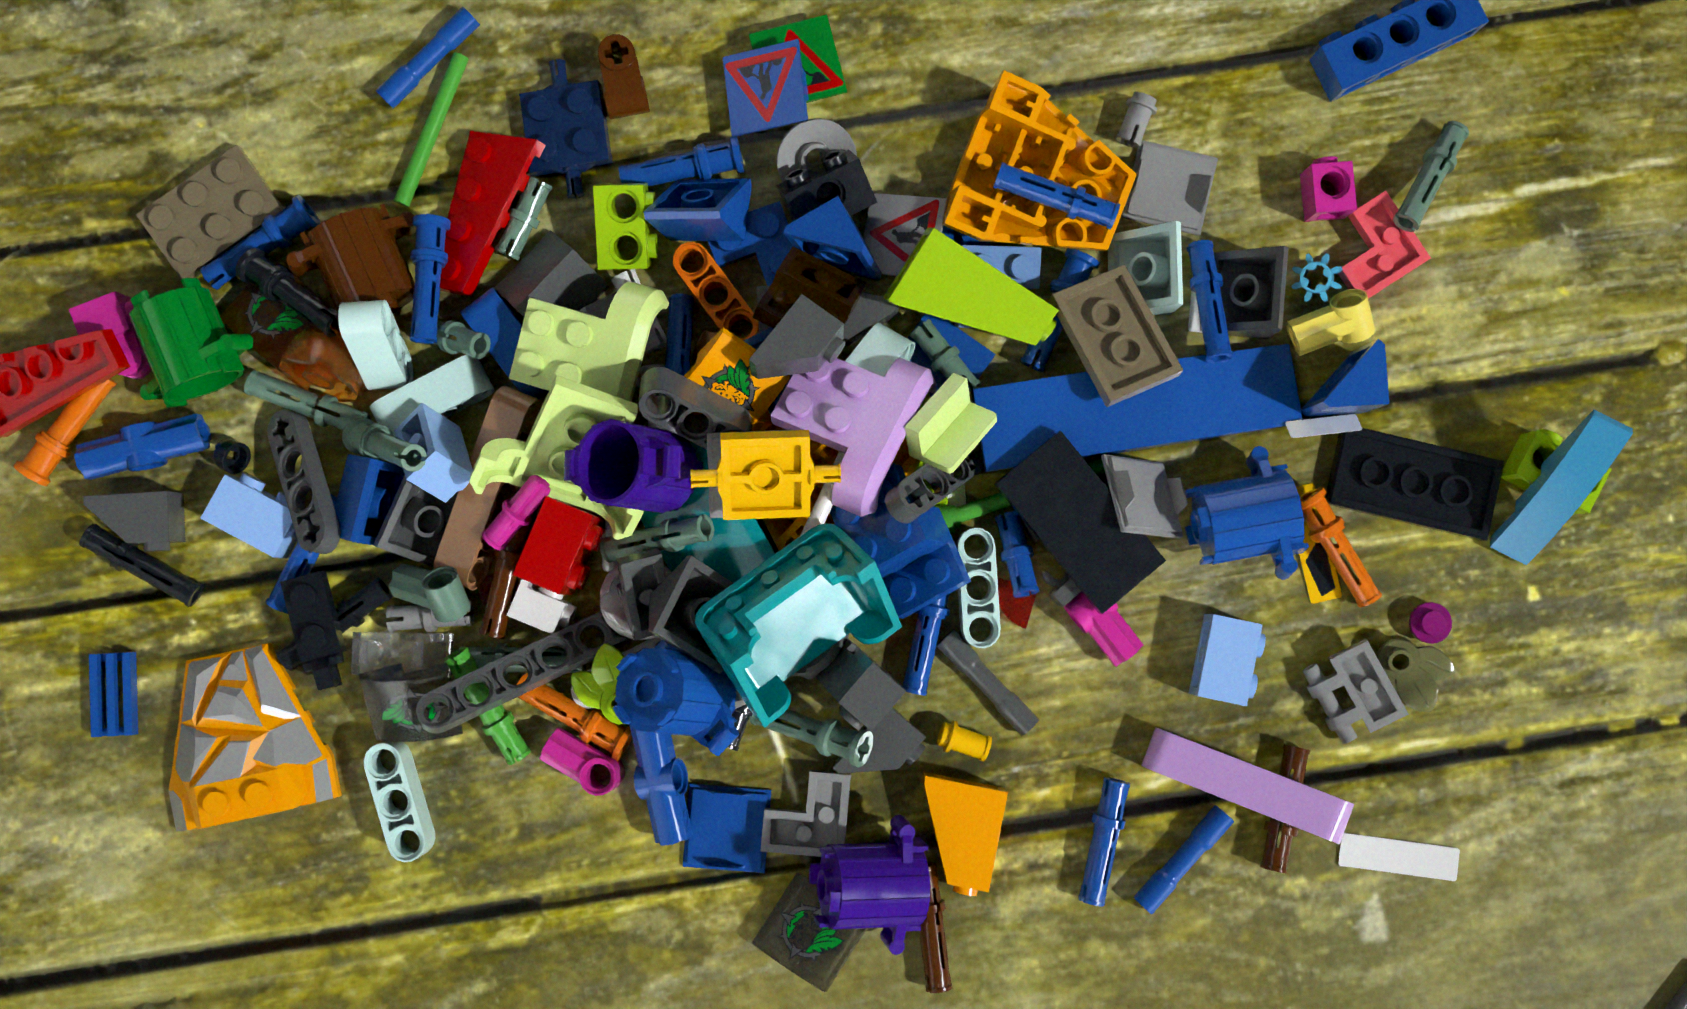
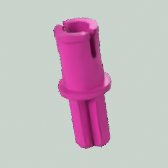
(516, 512)

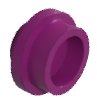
(1430, 622)

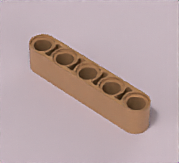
(462, 545)

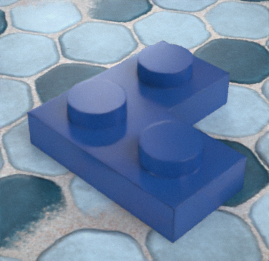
(762, 239)

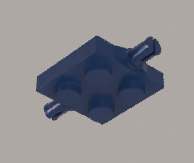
(570, 124)

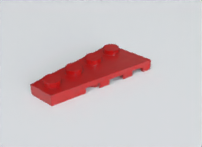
(486, 185)

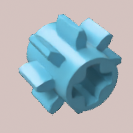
(1314, 266)

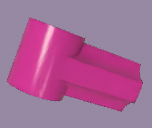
(1106, 629)
(579, 760)

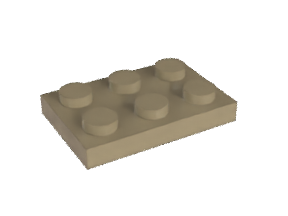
(210, 212)
(1115, 335)

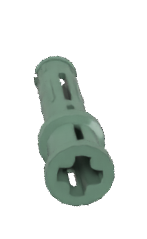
(379, 443)
(825, 735)

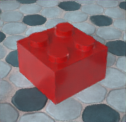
(560, 547)

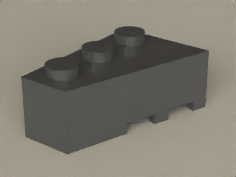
(860, 687)

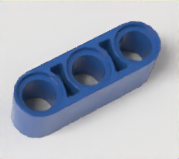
(496, 319)

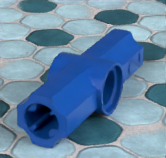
(143, 446)
(662, 783)

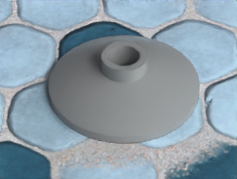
(808, 136)

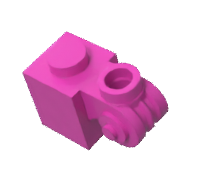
(112, 312)

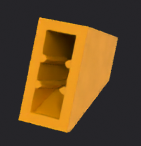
(966, 829)

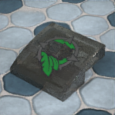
(393, 702)
(798, 943)

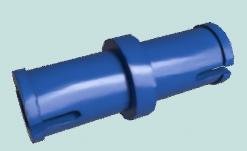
(1017, 554)

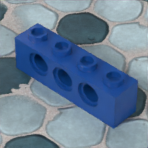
(1344, 73)

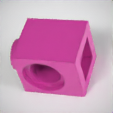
(1318, 204)

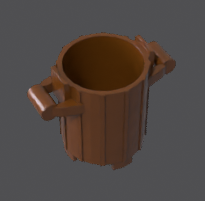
(359, 257)

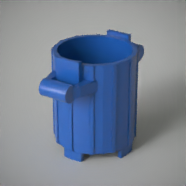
(1249, 517)
(676, 696)

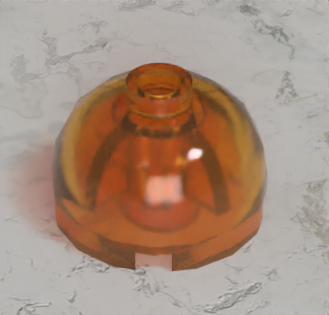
(323, 363)

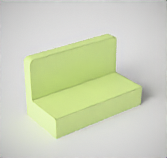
(948, 426)

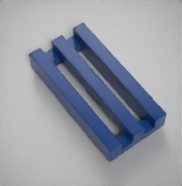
(98, 699)

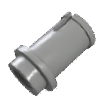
(1139, 111)

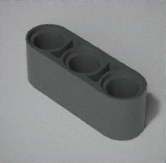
(683, 398)

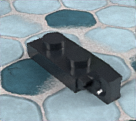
(315, 627)

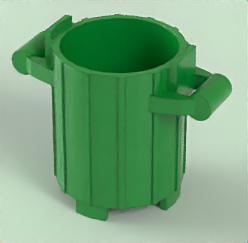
(186, 344)

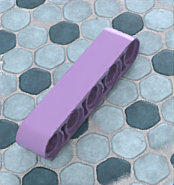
(1248, 785)

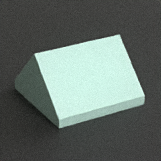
(1153, 262)

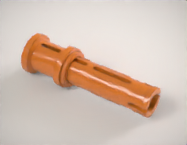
(56, 441)
(1331, 526)
(589, 723)

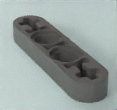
(940, 481)
(318, 524)

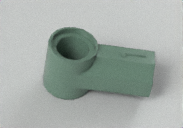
(434, 589)

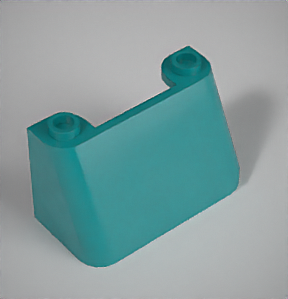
(736, 544)
(793, 613)

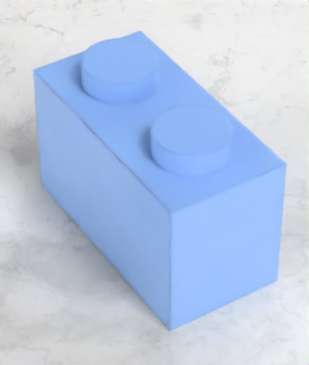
(447, 458)
(252, 515)
(1227, 659)

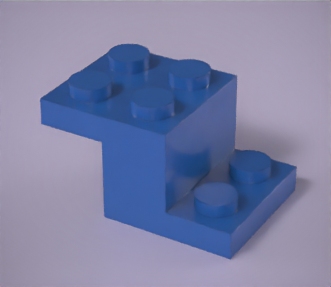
(913, 558)

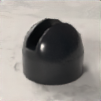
(229, 464)

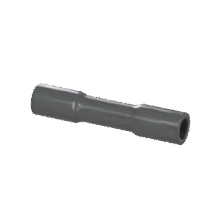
(1005, 701)

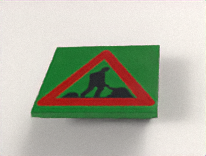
(817, 54)

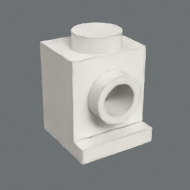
(541, 608)

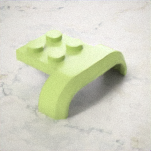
(588, 347)
(560, 426)

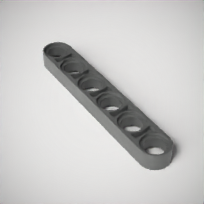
(531, 659)

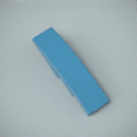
(1562, 486)

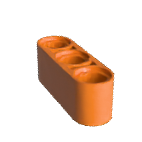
(705, 280)

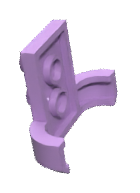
(856, 416)

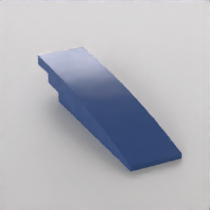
(1205, 402)

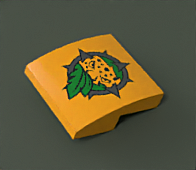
(726, 371)

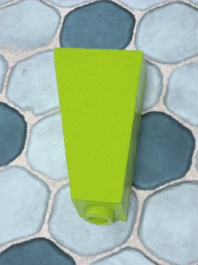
(962, 288)

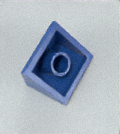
(702, 210)
(833, 238)
(1355, 386)
(366, 497)

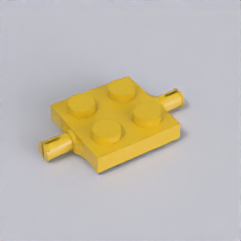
(765, 474)

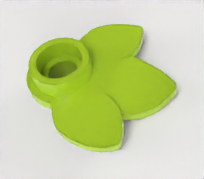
(598, 687)

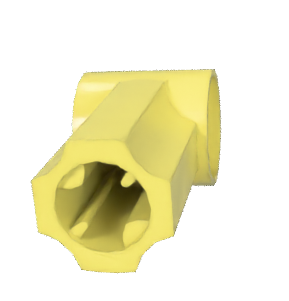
(1344, 320)

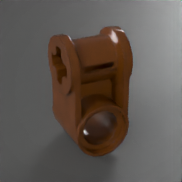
(623, 83)

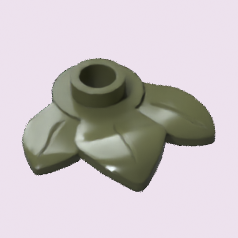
(1417, 676)

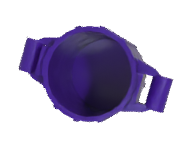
(633, 466)
(875, 885)

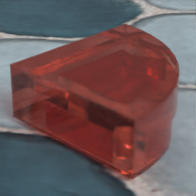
(1015, 609)

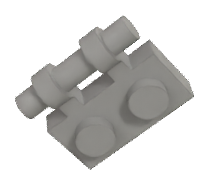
(1367, 686)

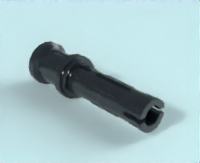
(279, 284)

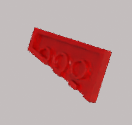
(53, 374)

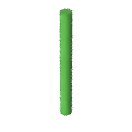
(431, 129)

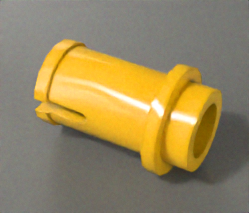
(963, 741)

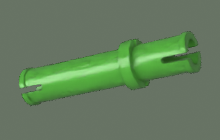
(497, 722)

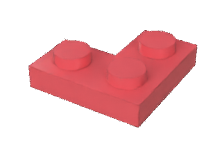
(1390, 251)

